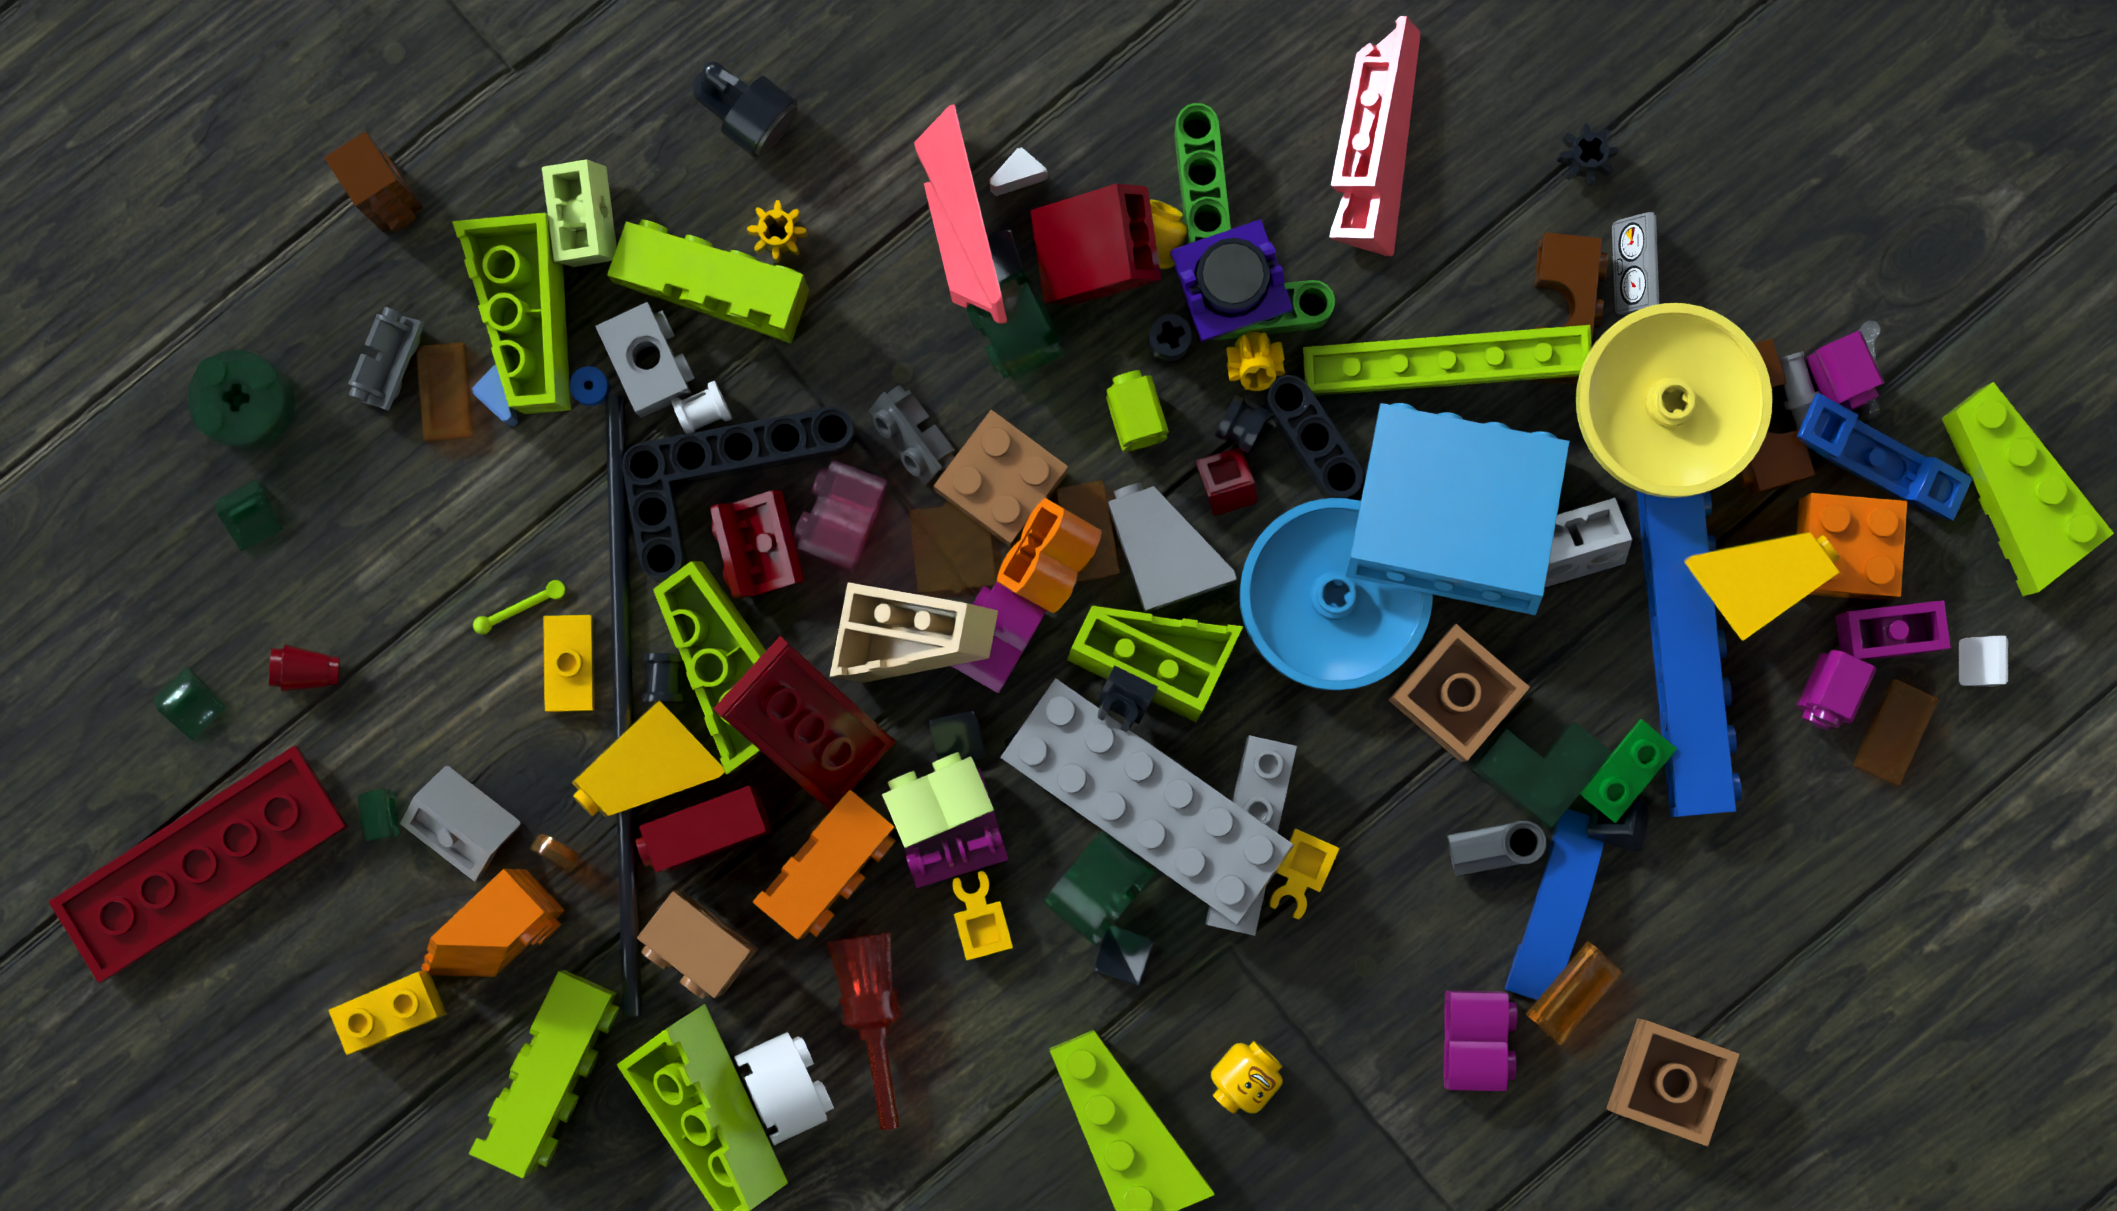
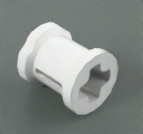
(701, 409)

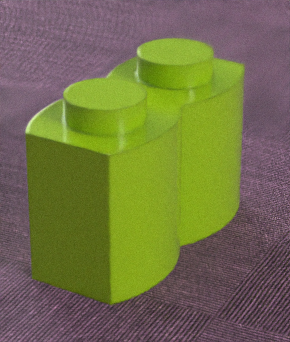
(1136, 411)

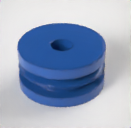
(582, 378)

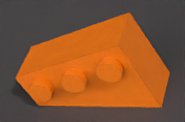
(827, 867)

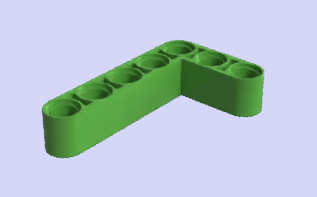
(1213, 199)

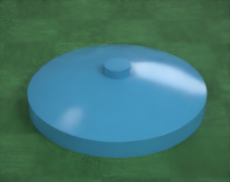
(1313, 618)

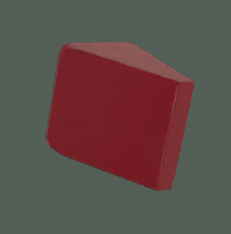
(1227, 481)

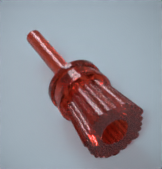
(870, 1006)

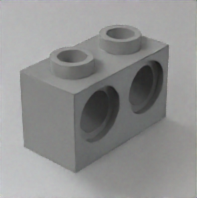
(1588, 542)

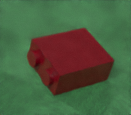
(1095, 244)
(704, 830)

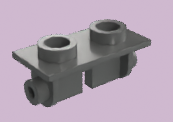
(380, 379)
(897, 419)

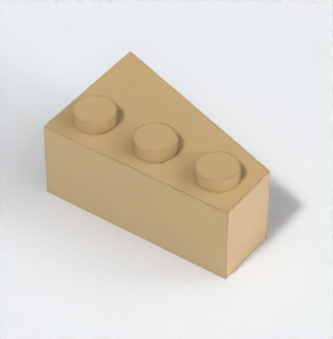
(907, 633)

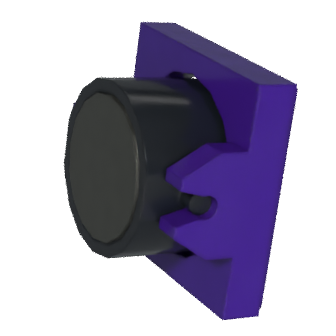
(1231, 280)

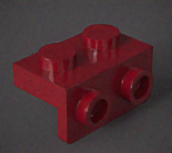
(756, 545)

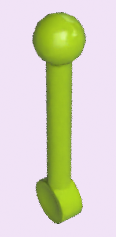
(554, 590)

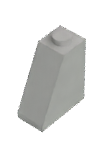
(1163, 550)

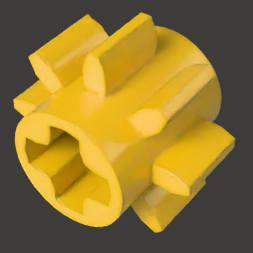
(775, 244)
(1255, 361)

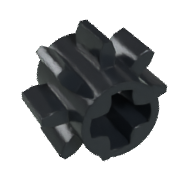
(1578, 145)

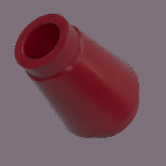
(302, 669)

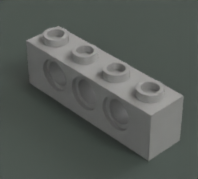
(1262, 793)

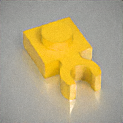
(1304, 867)
(981, 926)

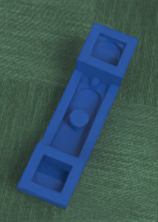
(1881, 460)
(1557, 907)

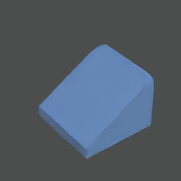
(491, 393)

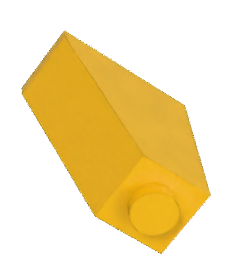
(1764, 577)
(645, 764)

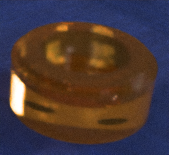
(555, 852)

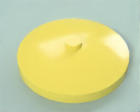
(1674, 400)

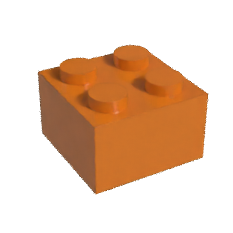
(1867, 539)

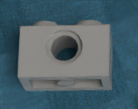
(625, 338)

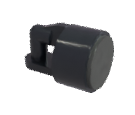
(752, 114)

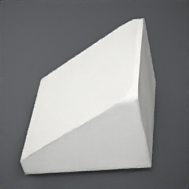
(1017, 172)
(1983, 661)

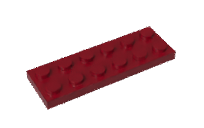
(198, 864)

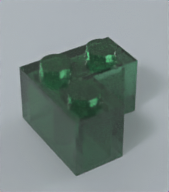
(1544, 783)

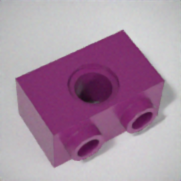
(1894, 631)

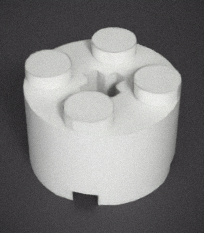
(783, 1086)

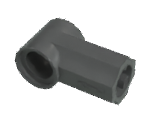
(1491, 849)

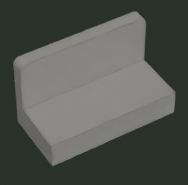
(459, 822)

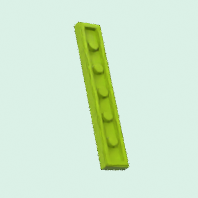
(1447, 360)

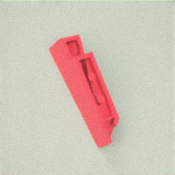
(1375, 141)
(958, 217)

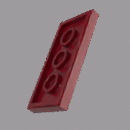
(804, 724)

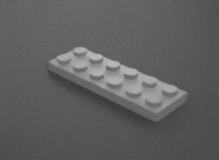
(1147, 802)

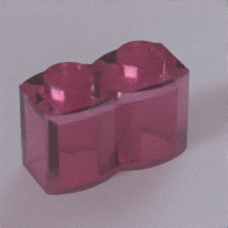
(842, 515)

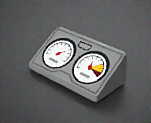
(1635, 263)

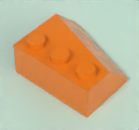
(494, 927)

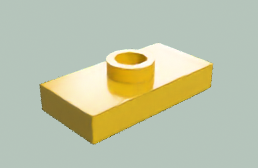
(569, 663)

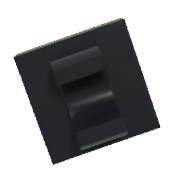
(1126, 696)

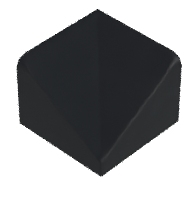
(1123, 955)

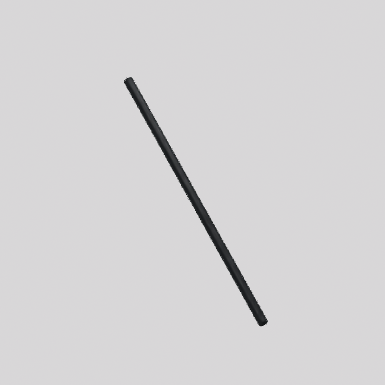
(623, 699)

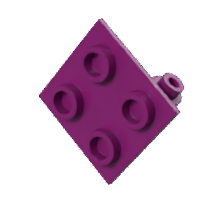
(957, 850)

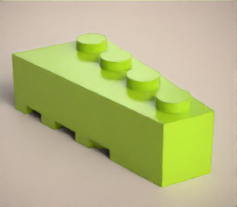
(714, 648)
(705, 1113)
(1127, 1139)

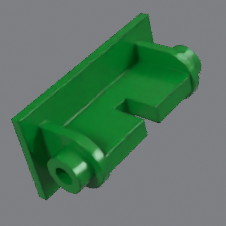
(1628, 770)

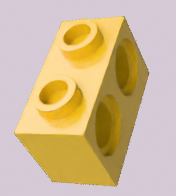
(387, 1012)

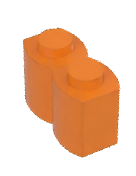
(1049, 556)

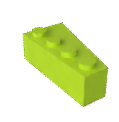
(709, 279)
(521, 306)
(2028, 496)
(547, 1075)

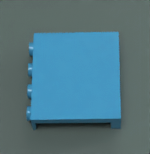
(1458, 508)

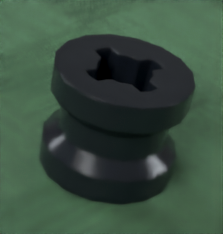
(1242, 423)

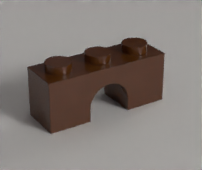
(374, 183)
(1573, 269)
(1781, 456)

